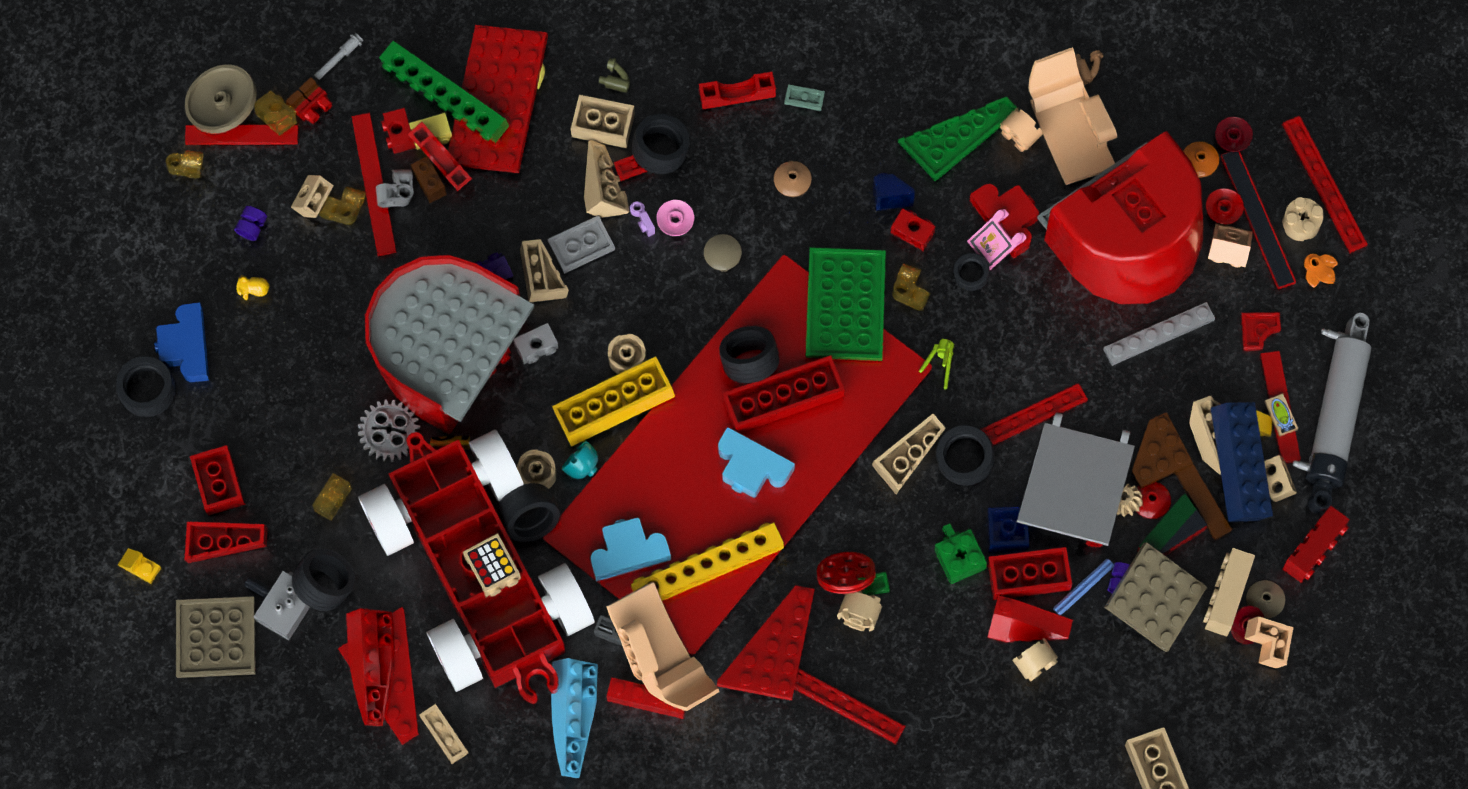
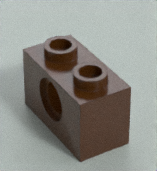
(428, 179)

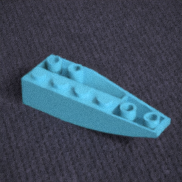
(573, 712)

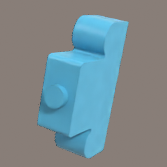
(751, 464)
(628, 550)

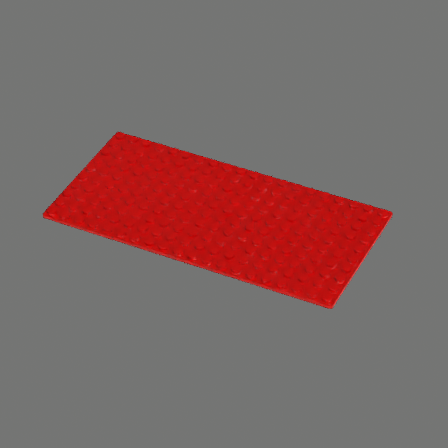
(672, 465)

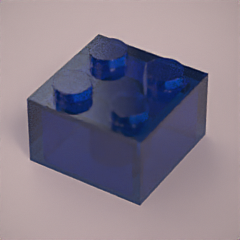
(1005, 531)

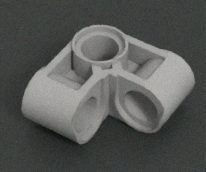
(389, 194)

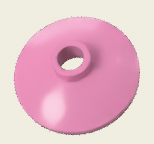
(671, 210)

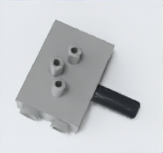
(281, 607)

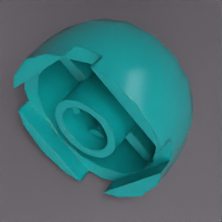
(582, 462)

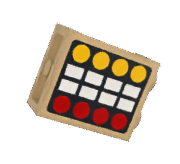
(492, 565)

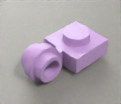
(645, 222)

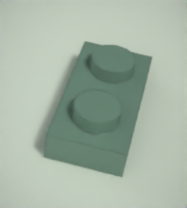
(804, 97)

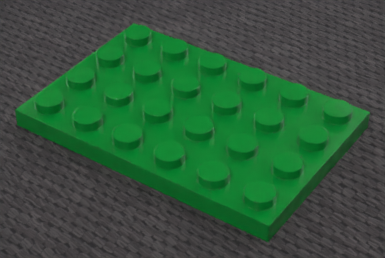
(845, 304)

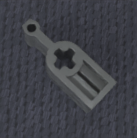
(606, 630)

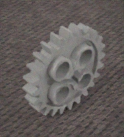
(391, 413)

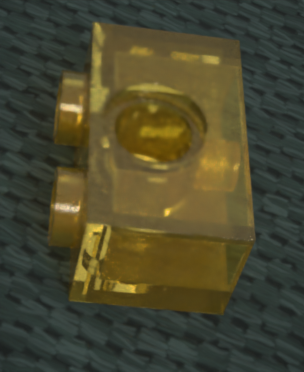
(275, 112)
(332, 496)

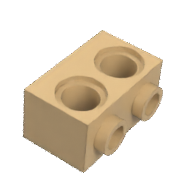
(1281, 476)

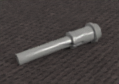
(345, 49)

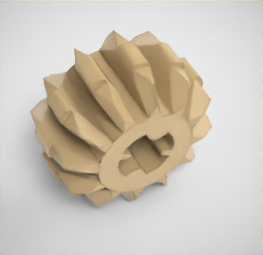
(1130, 501)

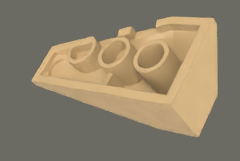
(602, 189)

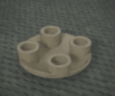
(722, 252)

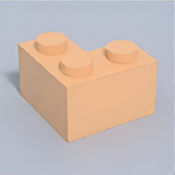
(1274, 640)

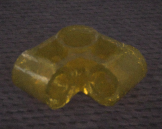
(189, 164)
(351, 201)
(914, 296)

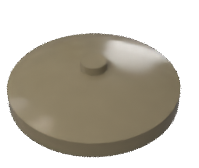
(220, 99)

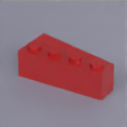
(214, 539)
(1315, 544)

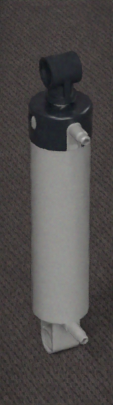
(1338, 412)

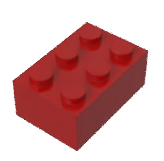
(217, 480)

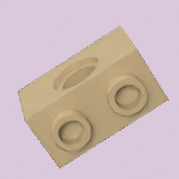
(312, 196)

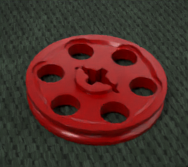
(846, 572)

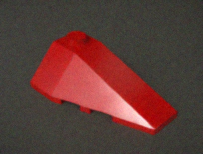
(1024, 622)

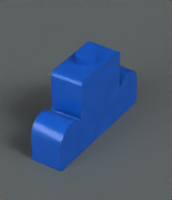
(185, 343)

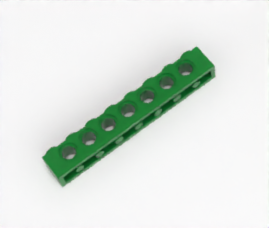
(395, 54)

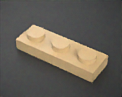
(443, 734)

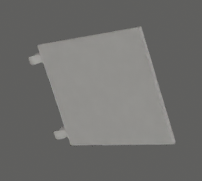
(1076, 483)

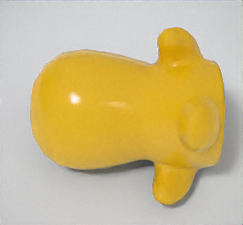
(255, 286)

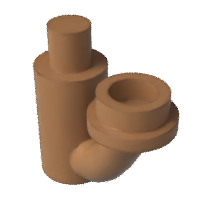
(1086, 74)

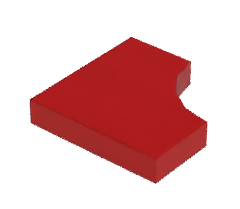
(1257, 328)

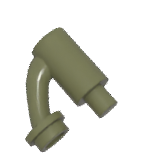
(619, 84)

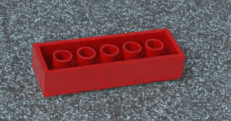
(783, 394)

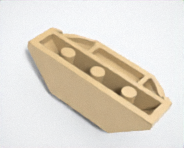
(1203, 431)

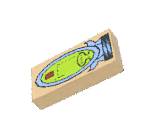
(1281, 415)

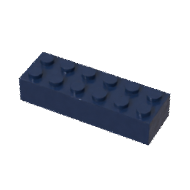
(1241, 462)

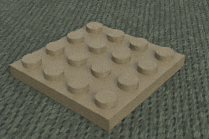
(1155, 597)
(215, 637)

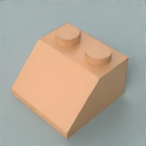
(1230, 245)

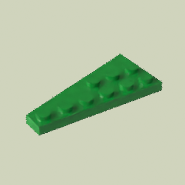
(952, 140)

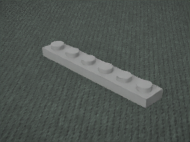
(1159, 333)

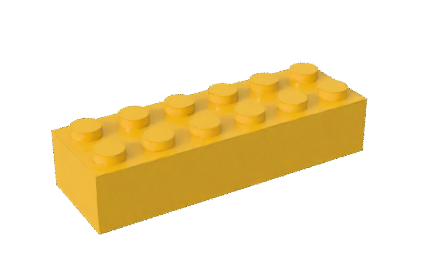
(613, 401)

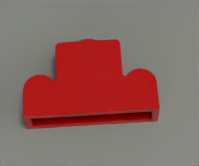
(1019, 206)

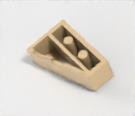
(540, 274)

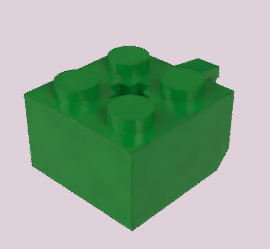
(965, 545)

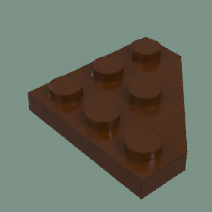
(1159, 452)

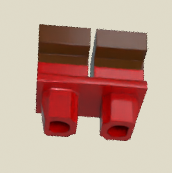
(309, 100)

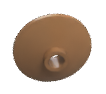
(796, 186)

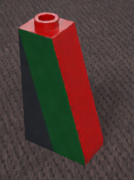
(1176, 527)

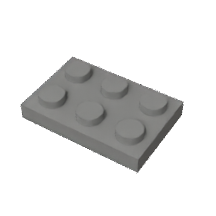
(581, 244)

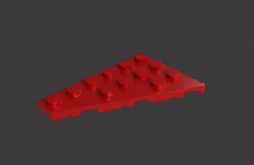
(774, 653)
(400, 703)

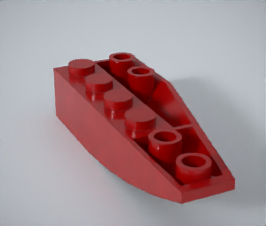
(370, 660)

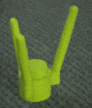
(945, 352)

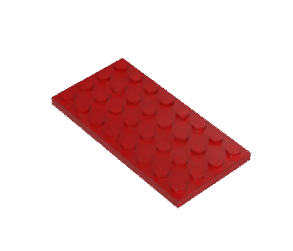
(505, 77)

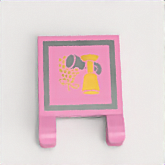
(993, 241)

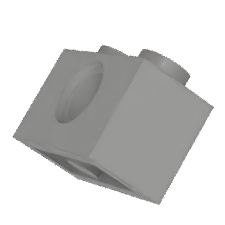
(542, 335)

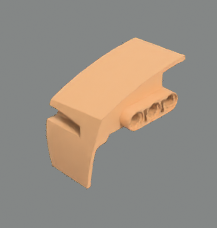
(1070, 120)
(657, 651)

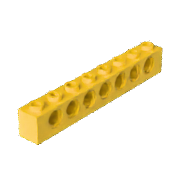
(719, 567)

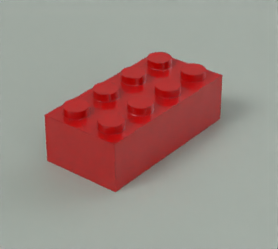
(1030, 573)

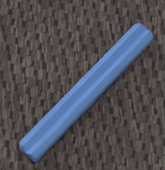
(1083, 587)

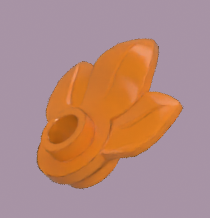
(1322, 271)

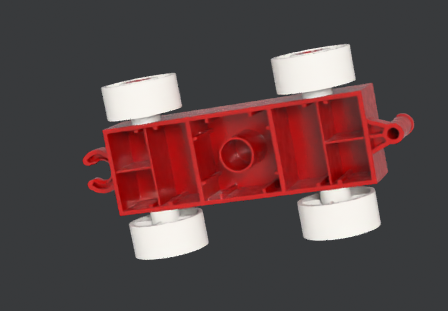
(452, 513)

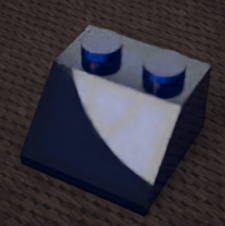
(891, 192)

